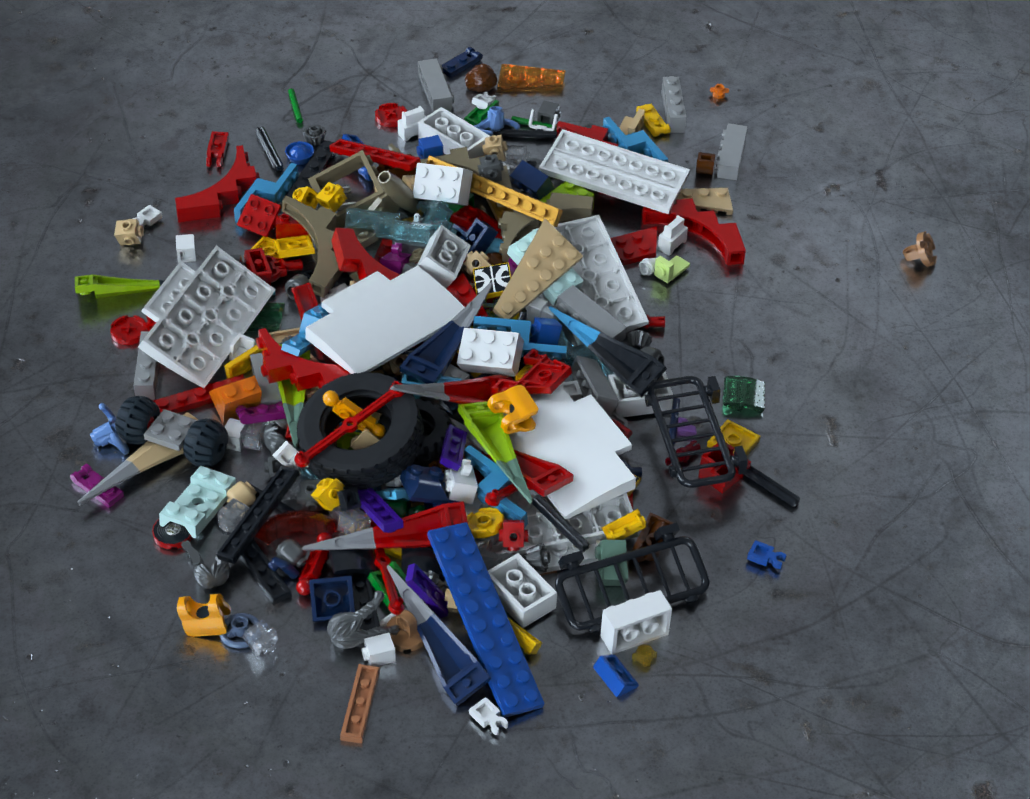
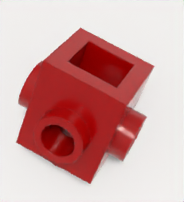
(510, 527)

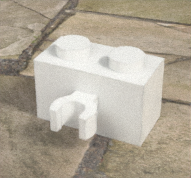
(461, 484)

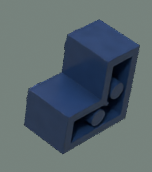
(531, 180)
(479, 235)

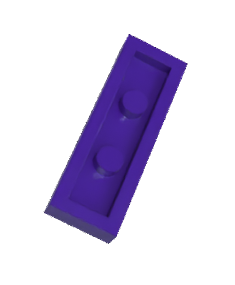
(453, 448)
(426, 590)

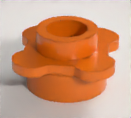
(719, 91)

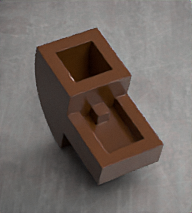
(705, 163)

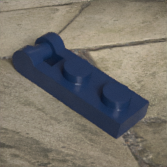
(461, 62)

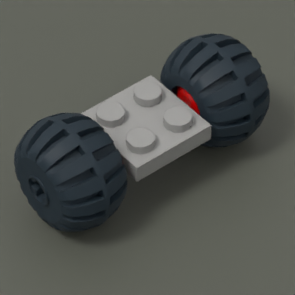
(201, 440)

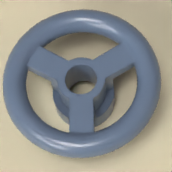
(239, 625)

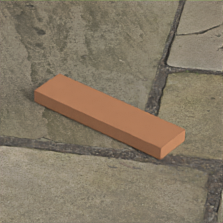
(360, 703)

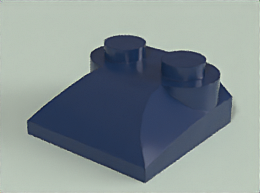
(424, 484)
(331, 597)

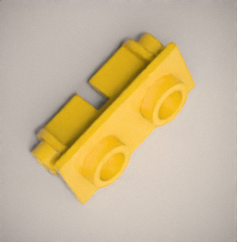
(624, 526)

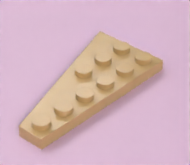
(543, 263)

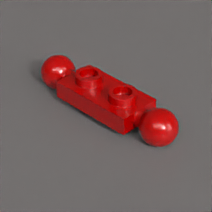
(313, 566)

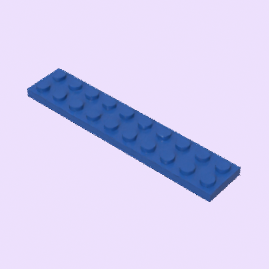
(485, 620)

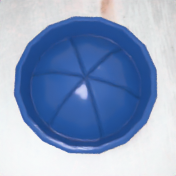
(299, 152)

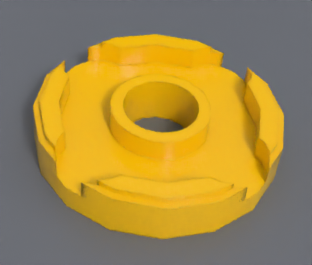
(493, 522)

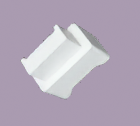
(409, 123)
(672, 236)
(540, 309)

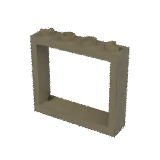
(343, 169)

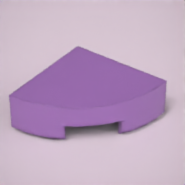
(689, 430)

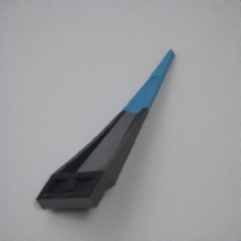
(629, 365)

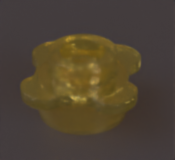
(644, 650)

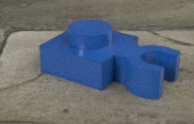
(765, 554)

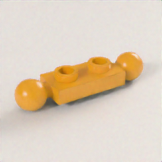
(346, 408)

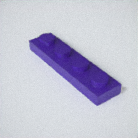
(379, 511)

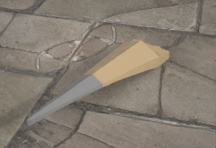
(141, 460)

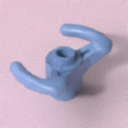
(495, 121)
(107, 432)

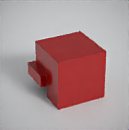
(716, 456)

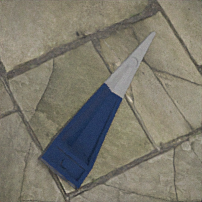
(435, 355)
(455, 665)

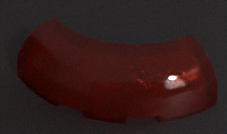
(297, 520)

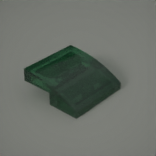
(269, 318)
(744, 392)

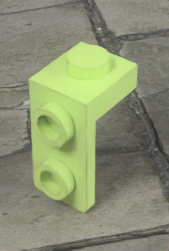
(668, 270)

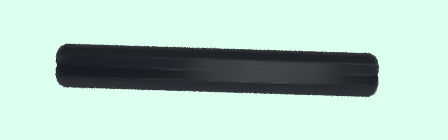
(269, 149)
(772, 486)
(560, 523)

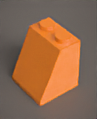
(230, 396)

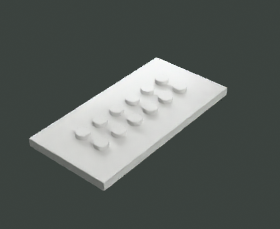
(614, 171)

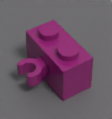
(395, 259)

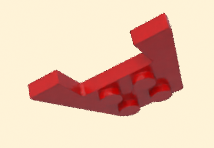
(541, 378)

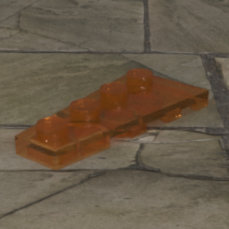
(524, 77)

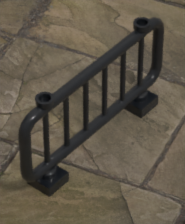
(710, 390)
(666, 533)

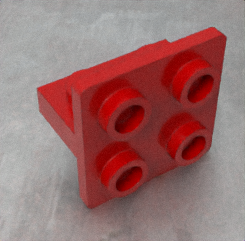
(259, 215)

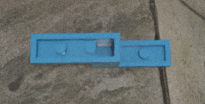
(636, 142)
(269, 190)
(523, 328)
(298, 344)
(494, 479)

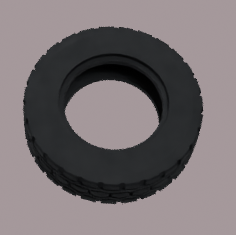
(370, 465)

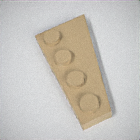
(709, 198)

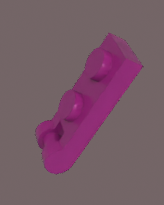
(261, 413)
(108, 497)

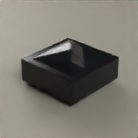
(349, 499)

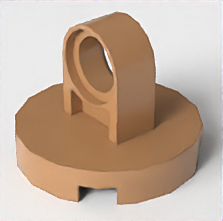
(922, 250)
(408, 635)

